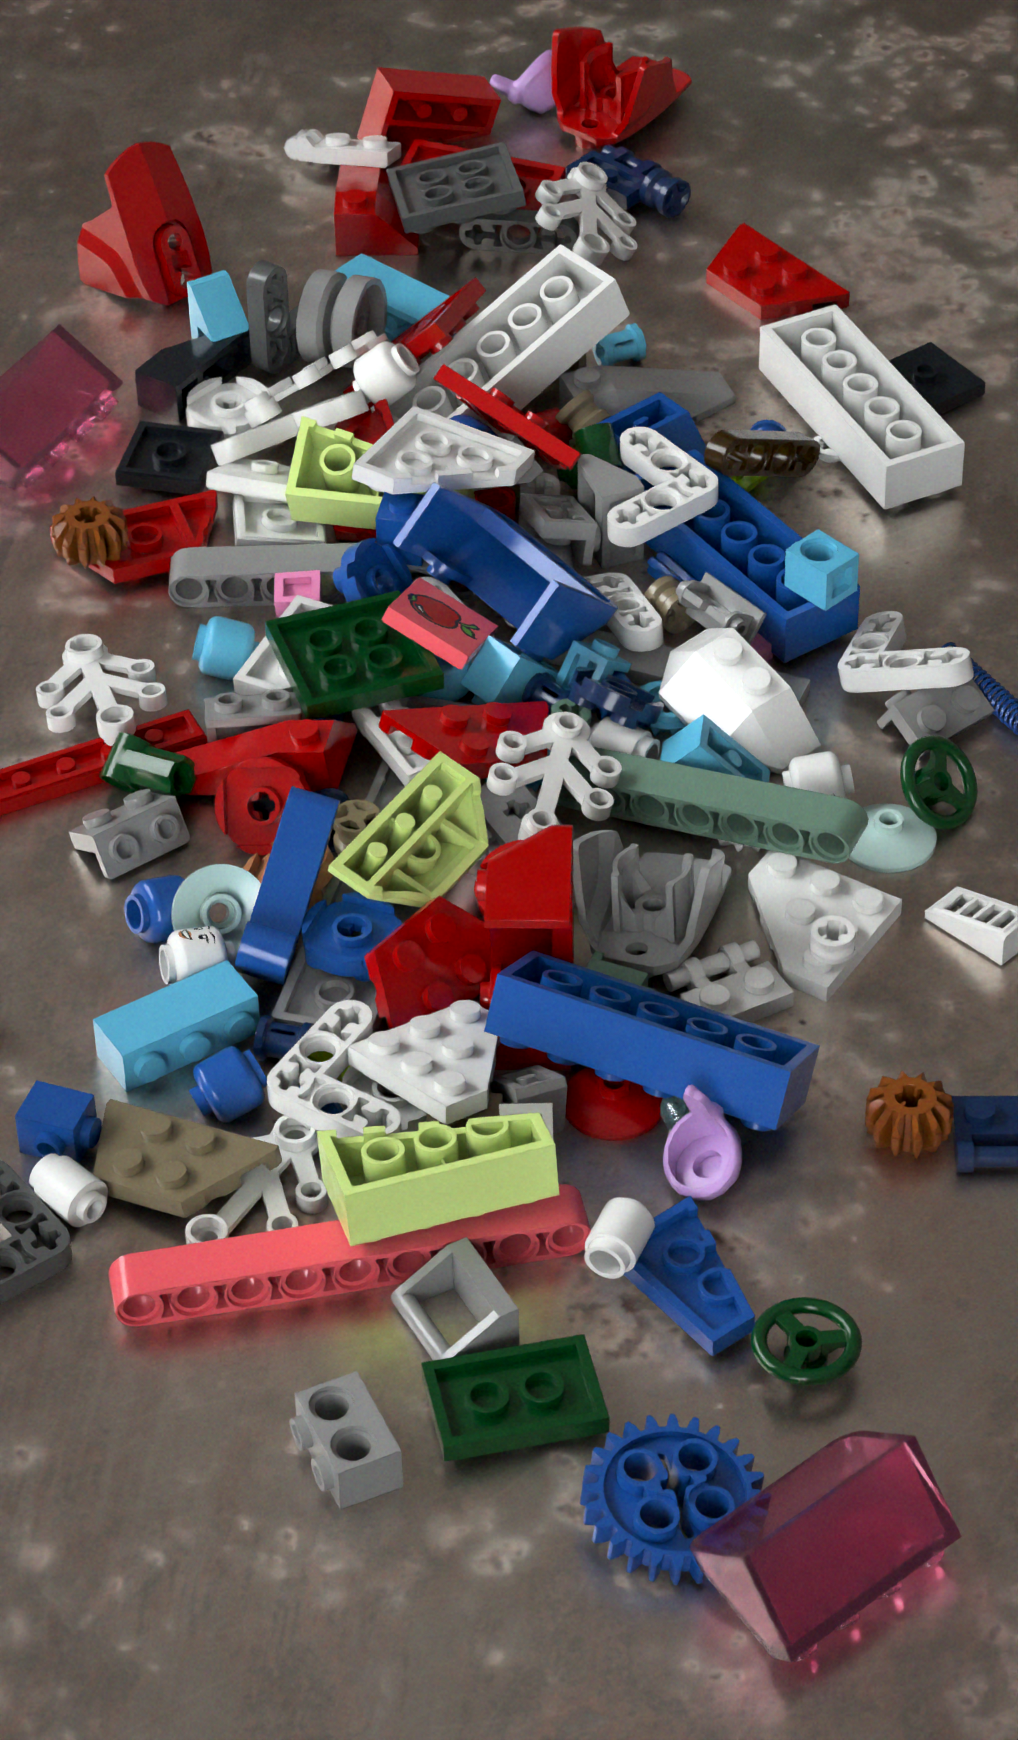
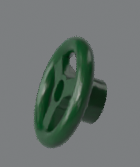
(934, 783)
(807, 1347)

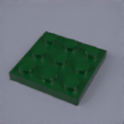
(350, 658)

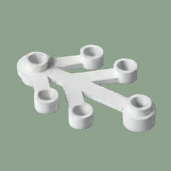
(589, 184)
(264, 408)
(87, 657)
(564, 736)
(297, 1146)

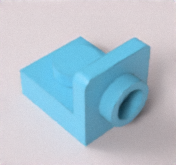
(597, 655)

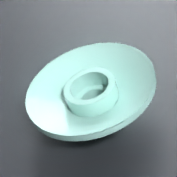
(893, 840)
(212, 885)

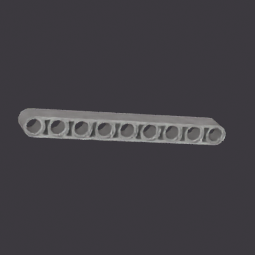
(247, 573)

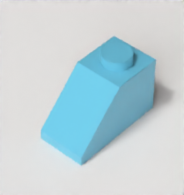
(502, 673)
(710, 748)

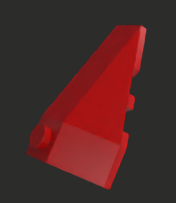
(368, 216)
(312, 745)

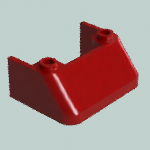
(528, 909)

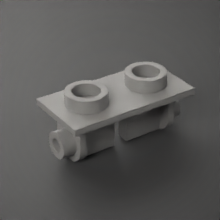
(719, 606)

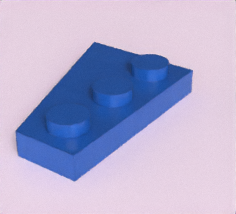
(690, 1282)

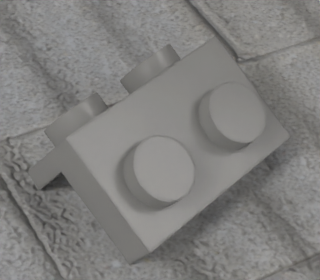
(936, 711)
(236, 714)
(132, 833)

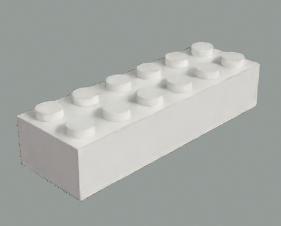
(524, 336)
(861, 406)

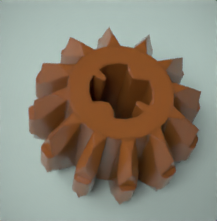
(89, 532)
(909, 1114)

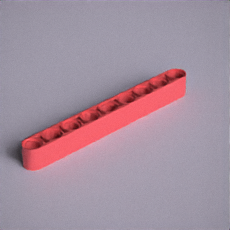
(319, 1261)

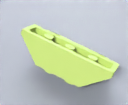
(419, 839)

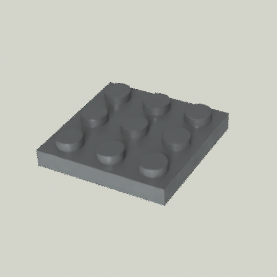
(456, 188)

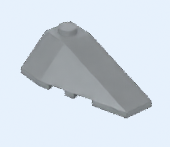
(622, 387)

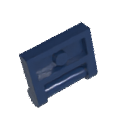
(985, 1132)

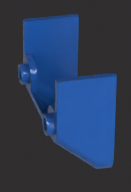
(505, 570)

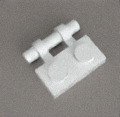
(743, 994)

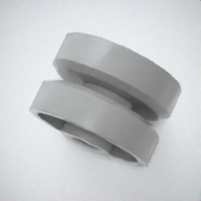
(338, 312)

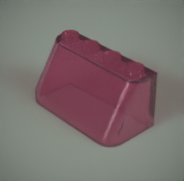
(47, 403)
(827, 1540)

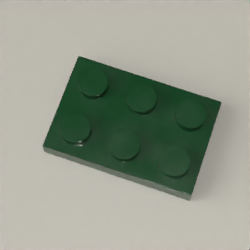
(514, 1397)

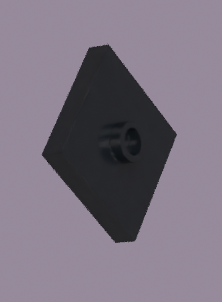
(939, 377)
(168, 458)

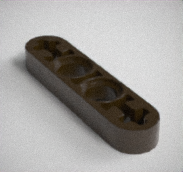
(761, 453)

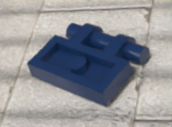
(623, 172)

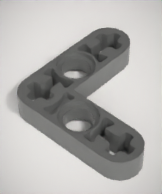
(270, 322)
(19, 1241)

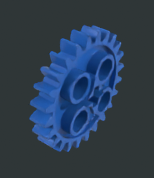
(627, 1507)

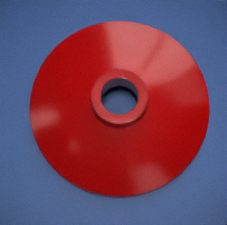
(610, 1108)

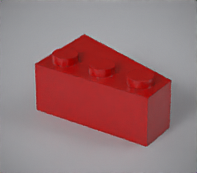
(428, 107)

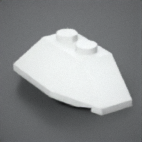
(741, 694)

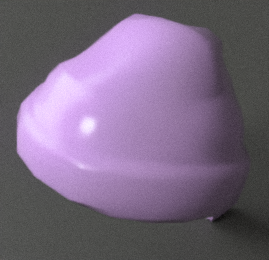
(532, 88)
(702, 1150)

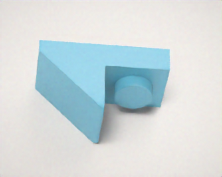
(215, 307)

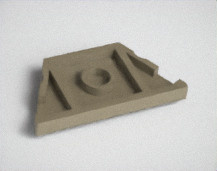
(172, 1160)

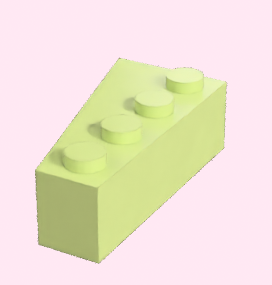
(322, 482)
(435, 1174)

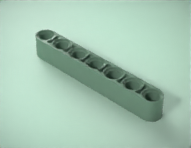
(730, 808)

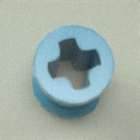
(632, 344)

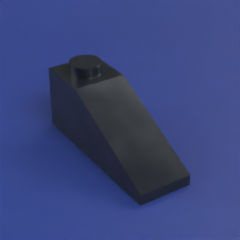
(175, 370)

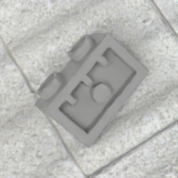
(562, 522)

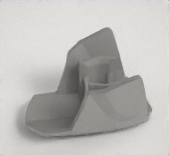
(644, 903)

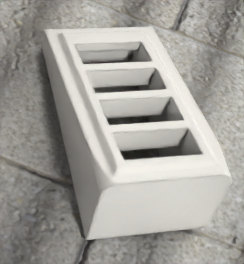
(995, 938)

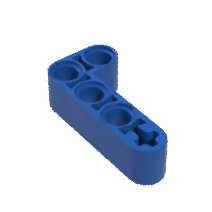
(287, 886)

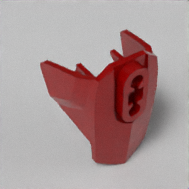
(606, 101)
(148, 231)

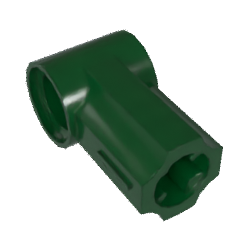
(594, 440)
(140, 765)

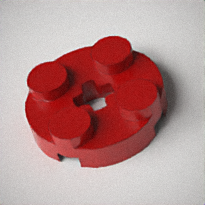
(244, 786)

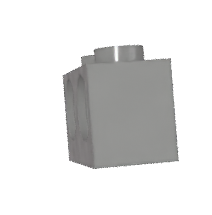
(347, 1440)

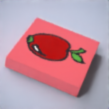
(439, 623)

